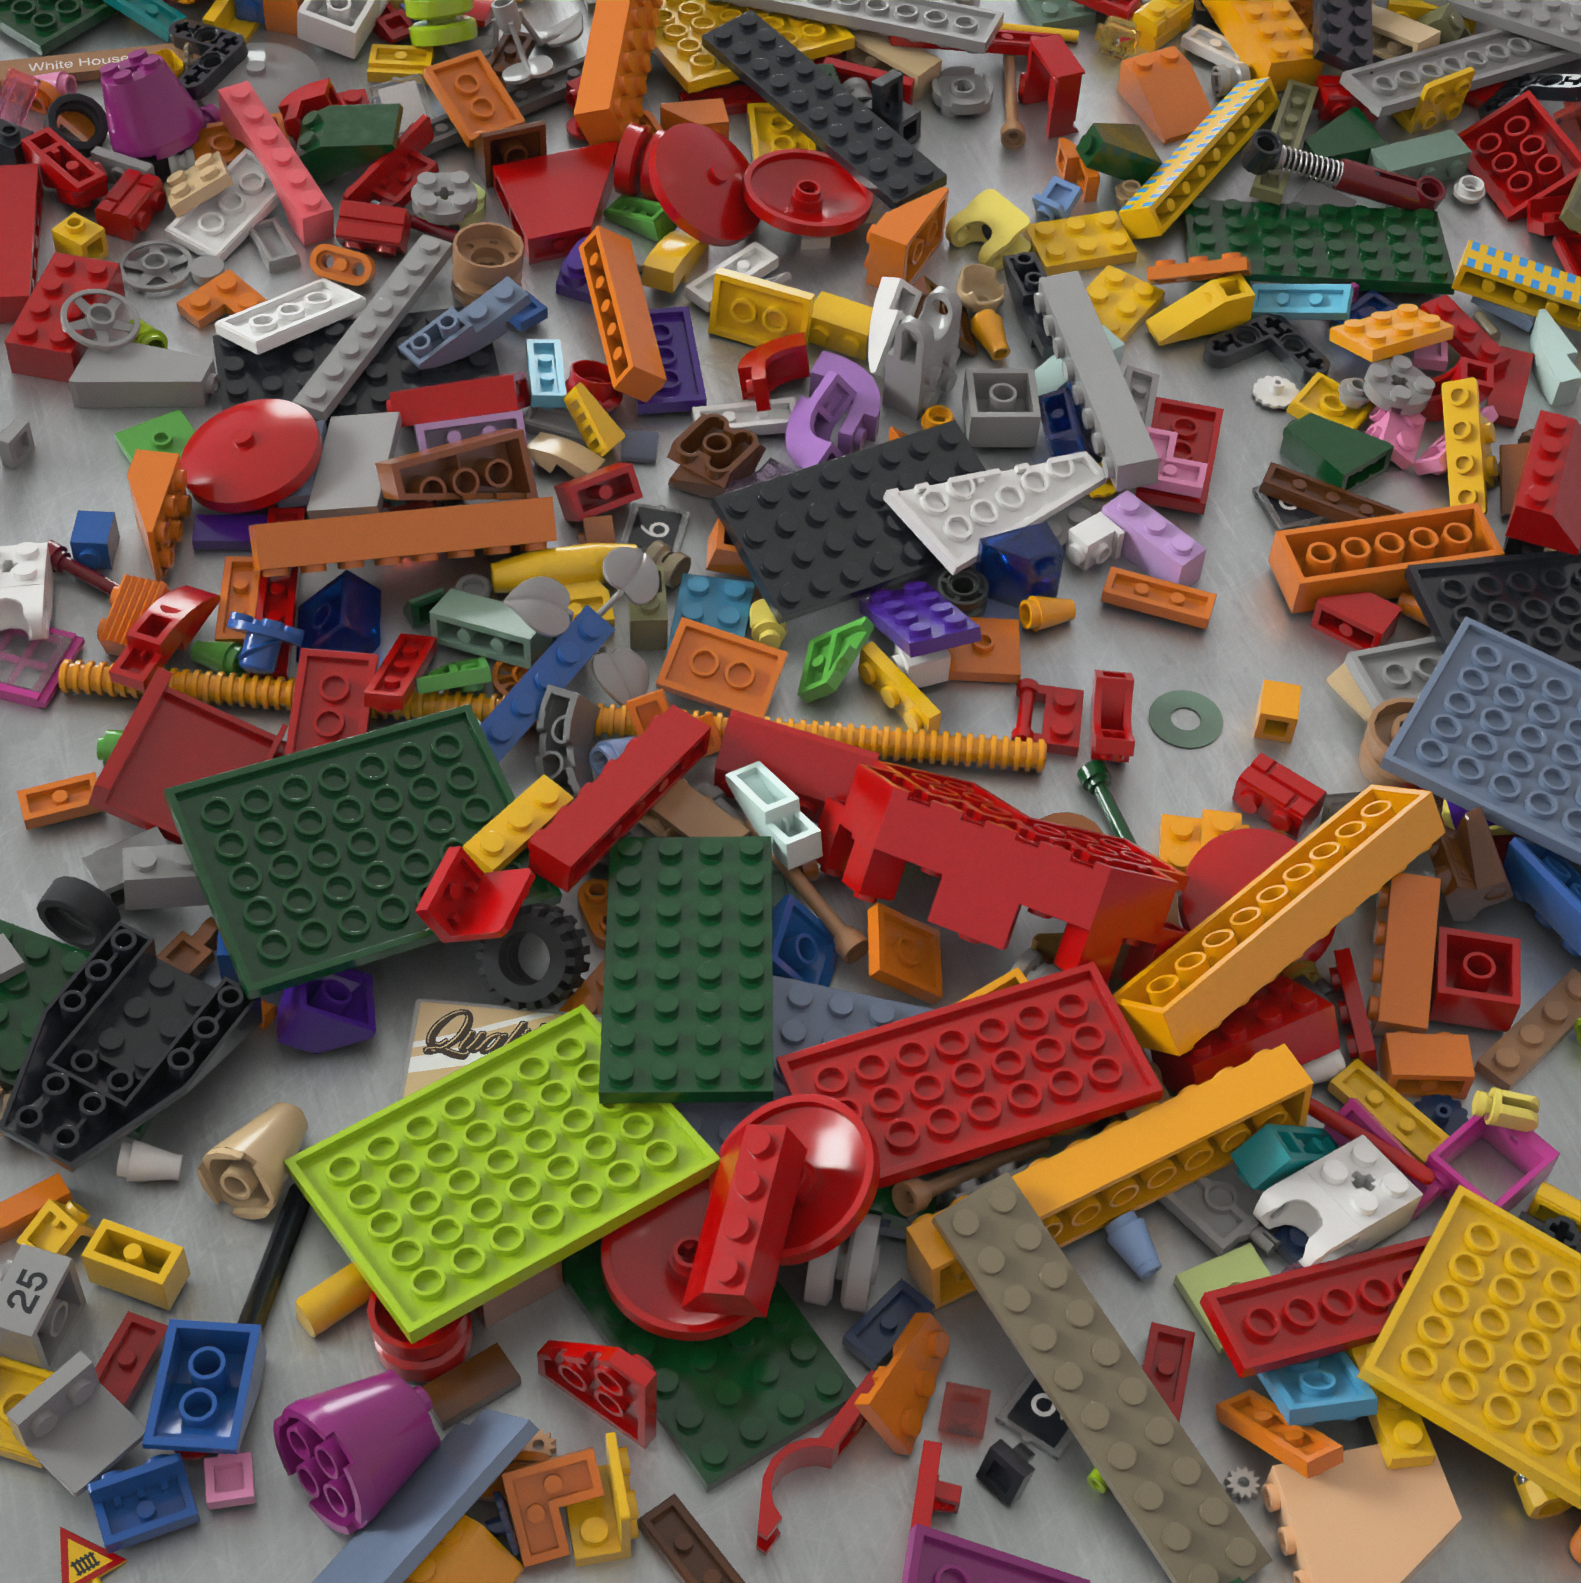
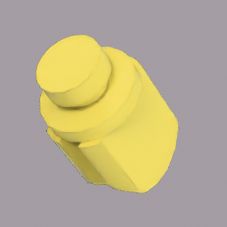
(765, 626)
(1507, 1109)

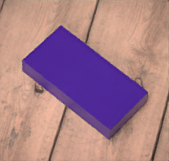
(224, 531)

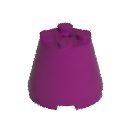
(148, 107)
(356, 1446)

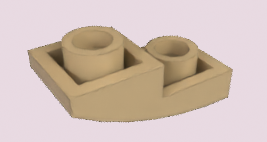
(553, 450)

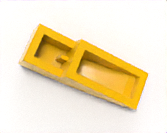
(671, 261)

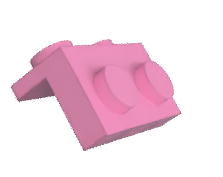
(1400, 431)

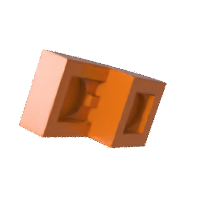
(1074, 170)

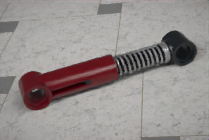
(1267, 153)

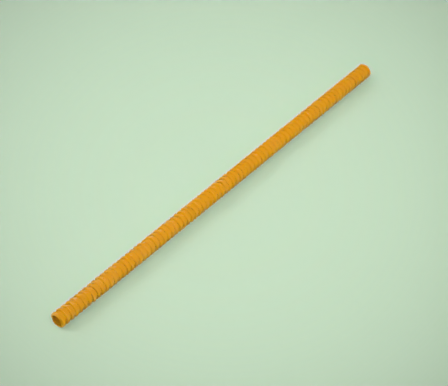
(610, 720)

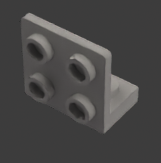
(75, 1425)

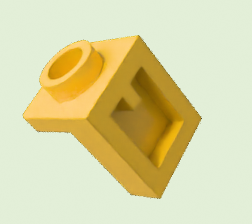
(57, 1227)

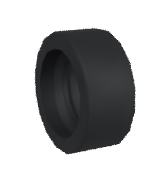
(84, 105)
(77, 912)

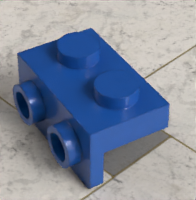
(143, 1502)

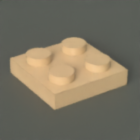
(198, 183)

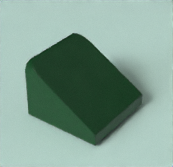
(418, 608)

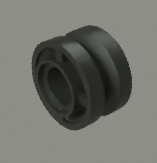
(965, 591)

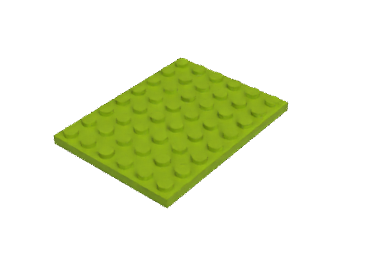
(495, 1174)

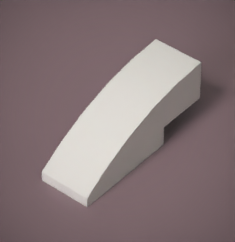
(892, 305)

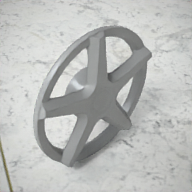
(156, 265)
(101, 319)

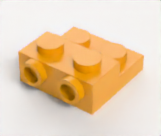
(1184, 836)

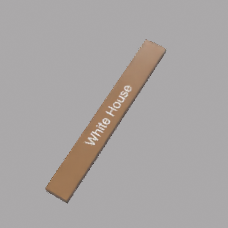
(82, 65)

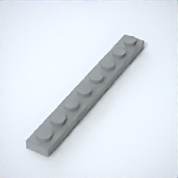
(373, 327)

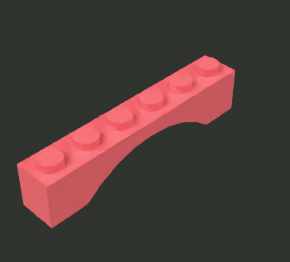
(300, 196)

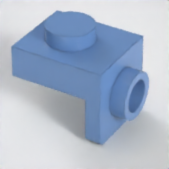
(1057, 199)

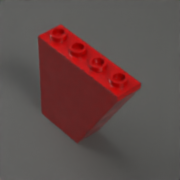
(556, 197)

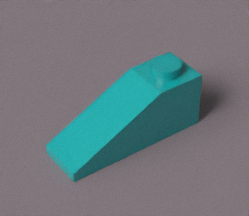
(1280, 1152)

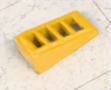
(593, 422)

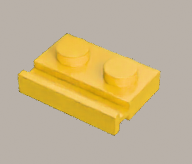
(398, 61)

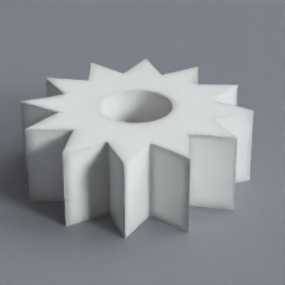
(1242, 1492)

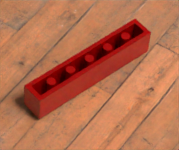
(19, 236)
(618, 798)

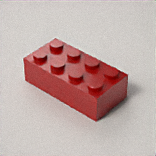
(37, 340)
(1272, 1016)

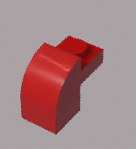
(304, 100)

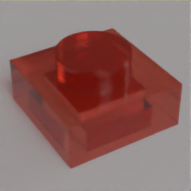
(964, 1410)

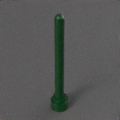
(1096, 779)

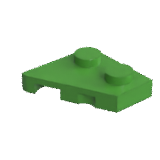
(831, 657)
(467, 674)

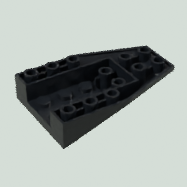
(120, 1049)

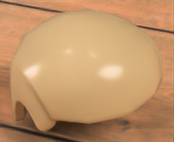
(979, 288)

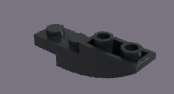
(1023, 277)

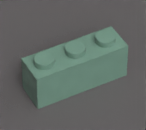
(1433, 155)
(486, 629)

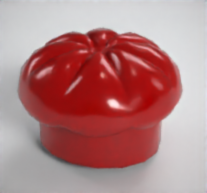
(597, 380)

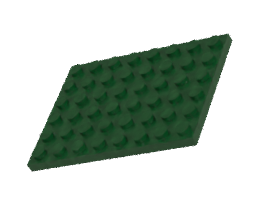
(334, 845)

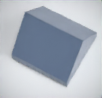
(640, 446)

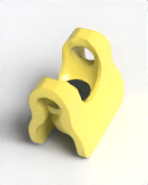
(994, 222)

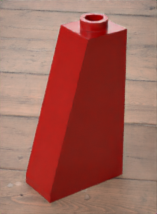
(461, 399)

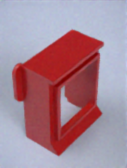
(1053, 77)

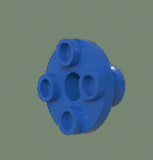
(262, 641)

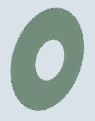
(1205, 733)

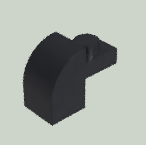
(889, 106)

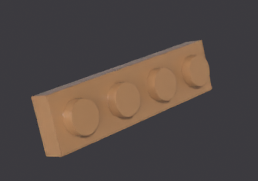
(1533, 1035)

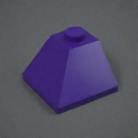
(327, 1012)

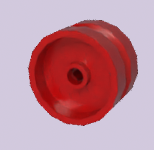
(631, 162)
(425, 1358)

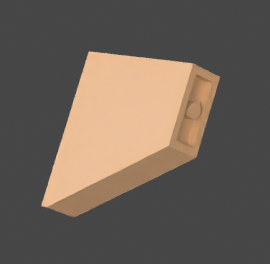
(1361, 1518)

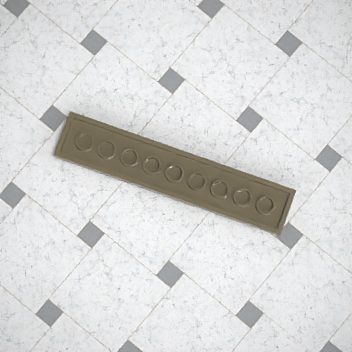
(1099, 1387)

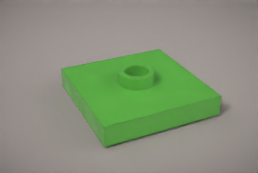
(161, 434)

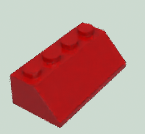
(1550, 486)
(801, 760)
(746, 1222)

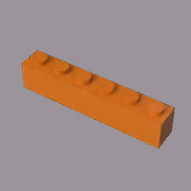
(622, 314)

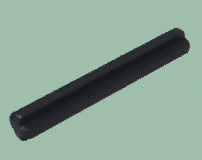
(275, 1258)

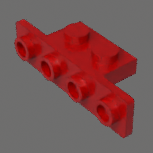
(398, 170)

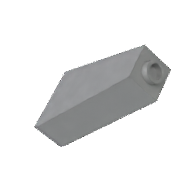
(142, 378)

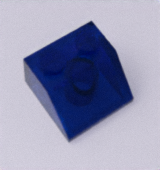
(1021, 563)
(342, 616)

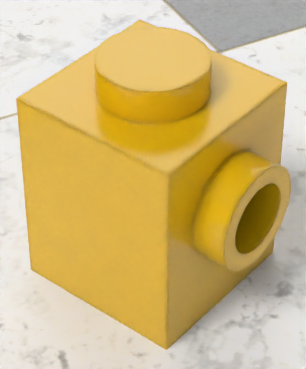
(80, 238)

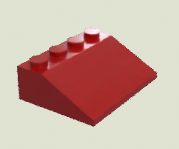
(1521, 155)

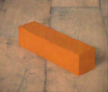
(22, 1208)

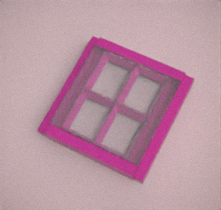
(32, 666)

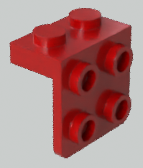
(472, 904)

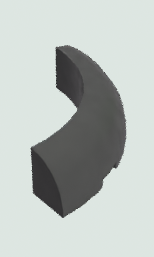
(565, 741)

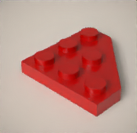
(607, 1383)

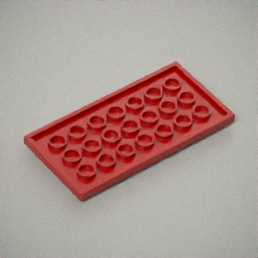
(983, 1072)

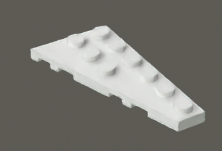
(989, 502)

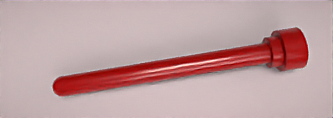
(1352, 1131)

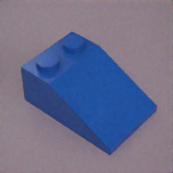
(205, 1386)

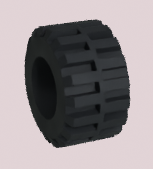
(565, 953)

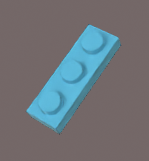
(1303, 301)
(545, 373)

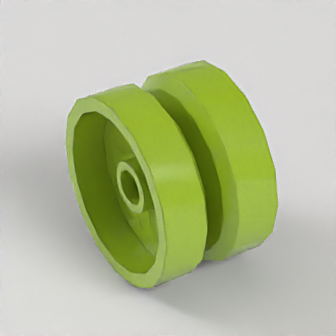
(441, 22)

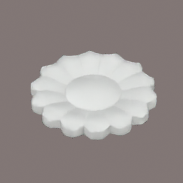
(1274, 392)

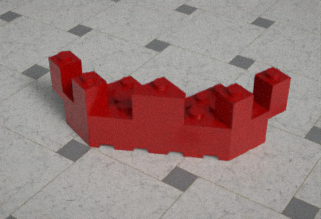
(998, 861)

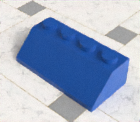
(1549, 887)

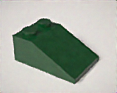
(347, 137)

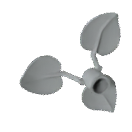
(508, 19)
(545, 604)

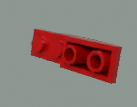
(160, 631)

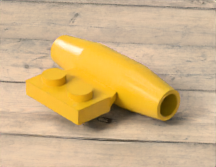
(573, 566)

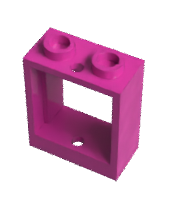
(1527, 1152)

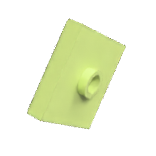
(1223, 1271)

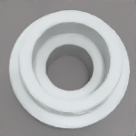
(1469, 189)

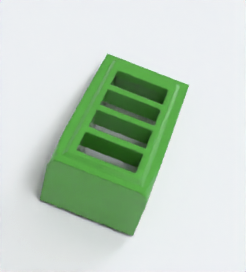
(643, 217)

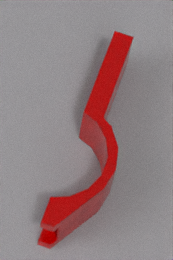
(807, 1453)

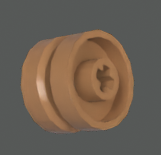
(1378, 736)

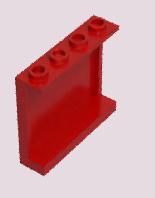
(171, 744)

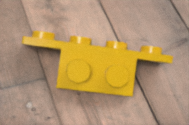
(1467, 444)

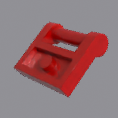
(1060, 717)

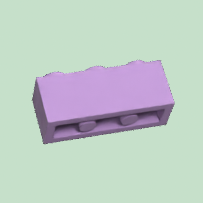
(444, 432)
(1155, 542)

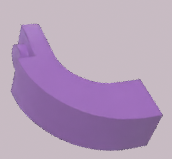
(863, 411)
(814, 420)

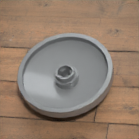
(271, 71)

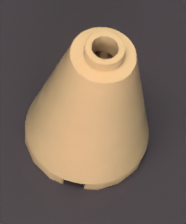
(250, 1165)

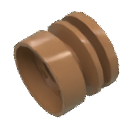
(483, 258)

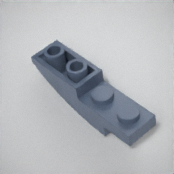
(465, 332)

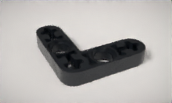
(225, 50)
(1542, 85)
(1268, 333)

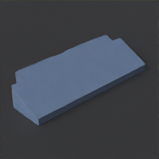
(431, 1501)

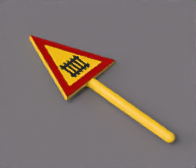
(84, 1560)

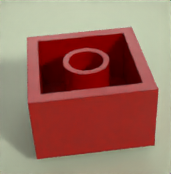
(1476, 979)

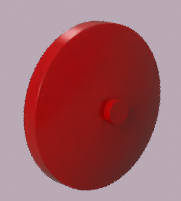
(701, 184)
(805, 193)
(251, 455)
(1227, 867)
(837, 1174)
(650, 1266)

